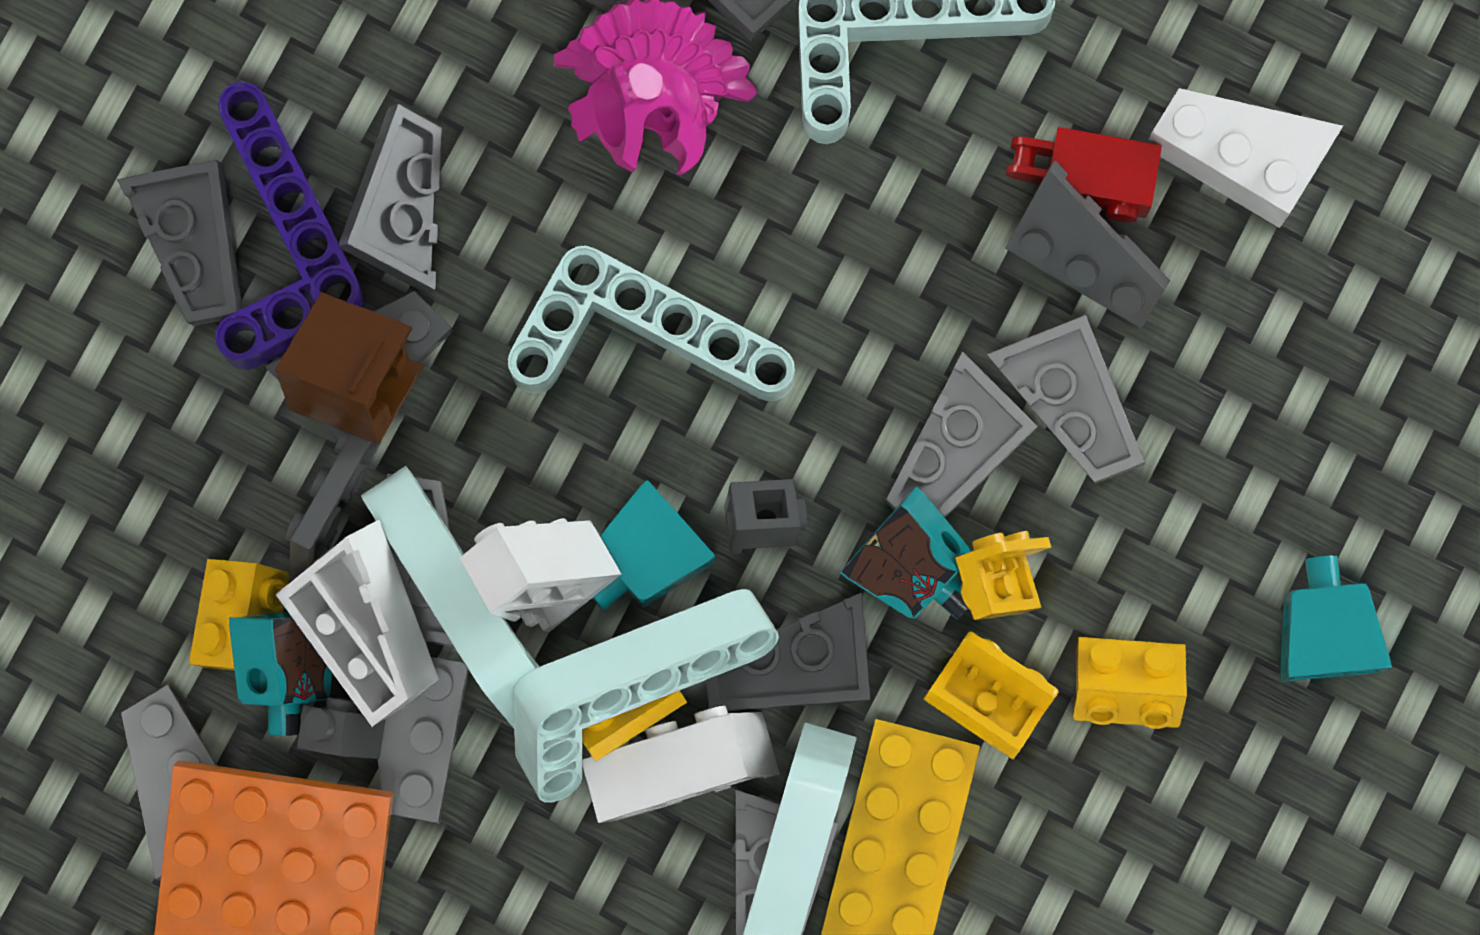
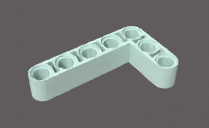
(899, 24)
(645, 321)
(435, 566)
(626, 673)
(801, 832)

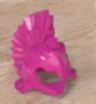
(655, 72)

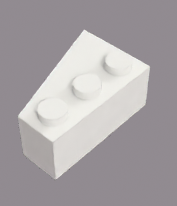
(1244, 150)
(539, 569)
(363, 623)
(680, 763)

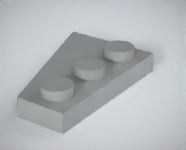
(421, 745)

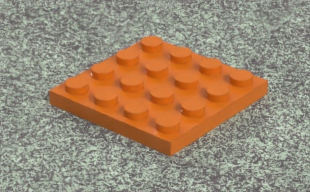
(270, 855)

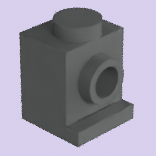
(763, 514)
(339, 730)

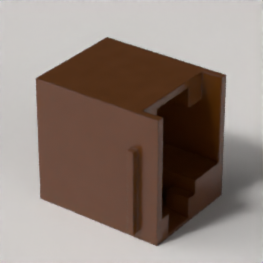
(348, 368)

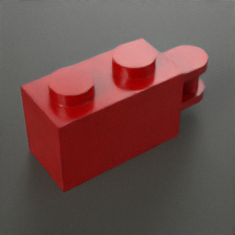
(1107, 168)

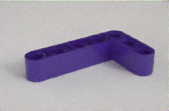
(294, 227)

